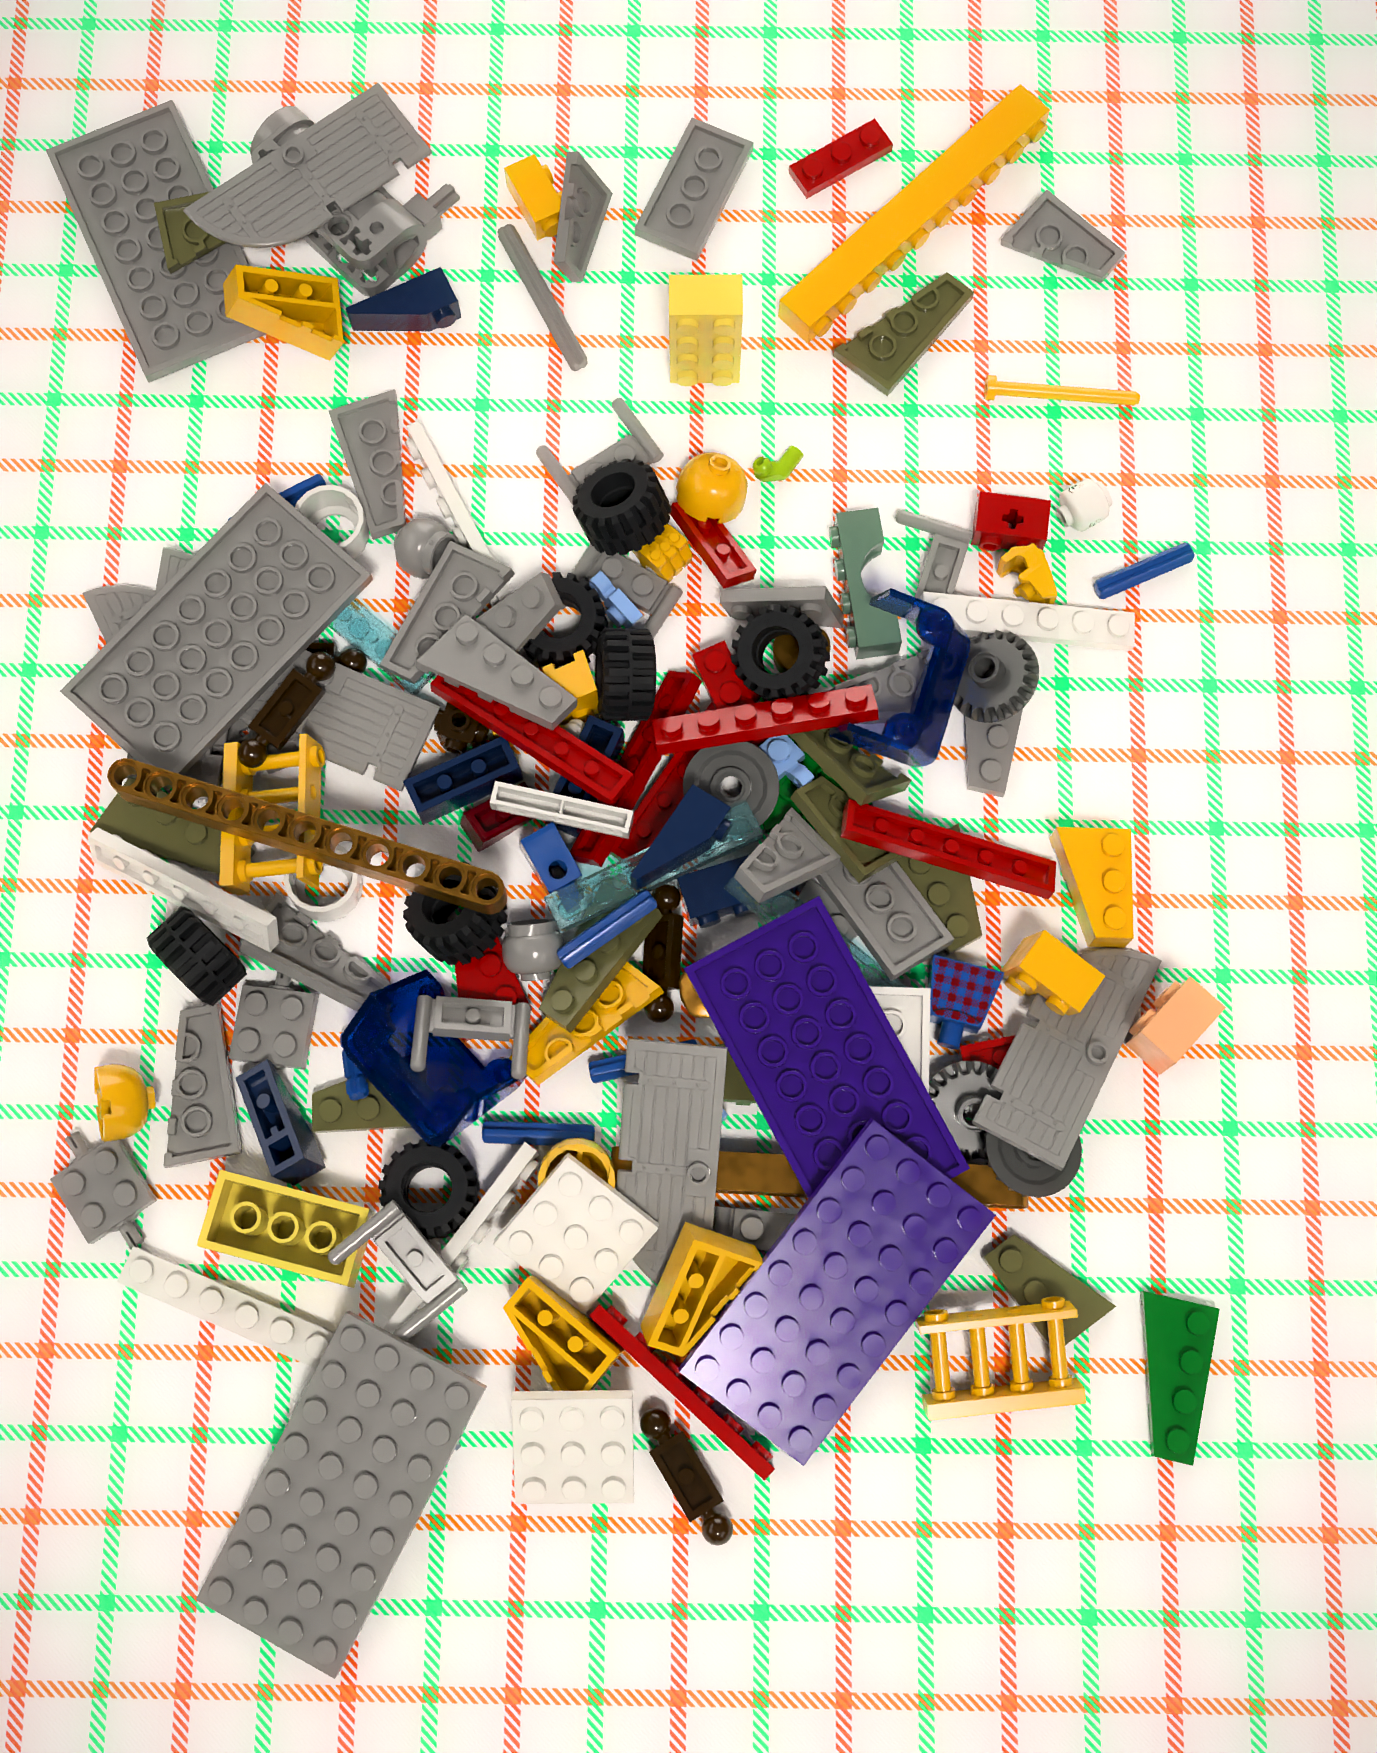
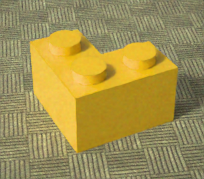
(1052, 970)

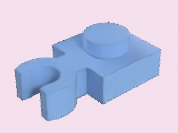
(619, 607)

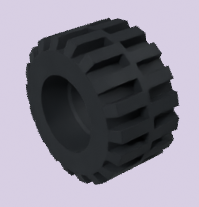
(621, 507)
(760, 633)
(585, 637)
(625, 674)
(459, 938)
(196, 956)
(422, 1156)

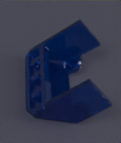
(918, 735)

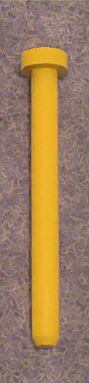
(1055, 392)

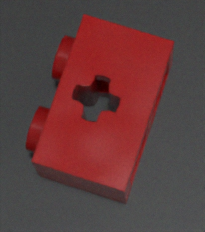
(995, 511)

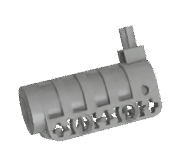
(373, 233)

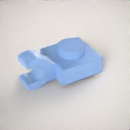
(787, 759)

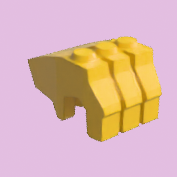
(666, 554)
(1034, 573)

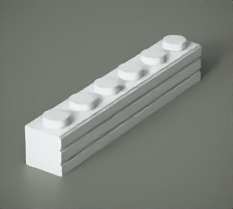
(561, 809)

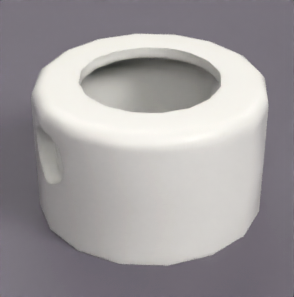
(332, 501)
(296, 892)

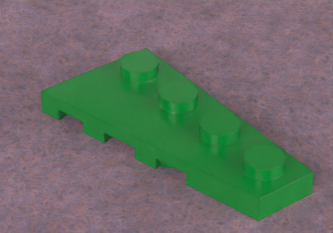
(1178, 1362)

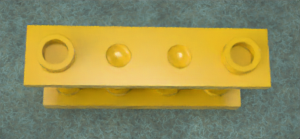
(235, 851)
(984, 1396)

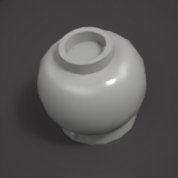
(421, 546)
(532, 948)

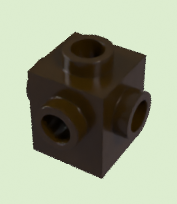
(458, 739)

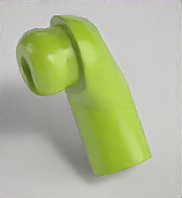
(777, 470)

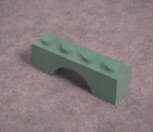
(858, 541)

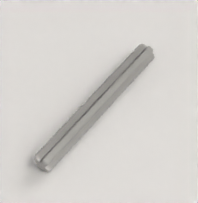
(542, 297)

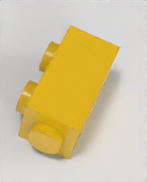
(535, 195)

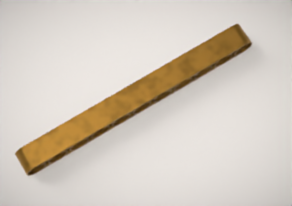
(294, 823)
(773, 1176)

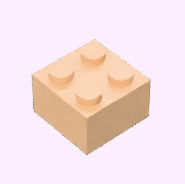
(1170, 1031)

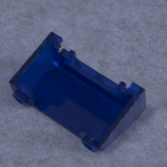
(454, 1084)

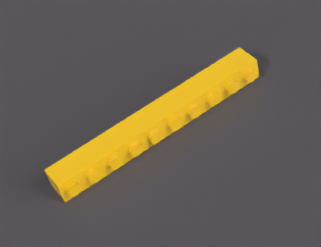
(913, 214)

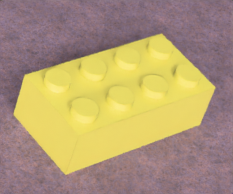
(705, 329)
(282, 1227)

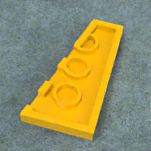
(554, 1047)

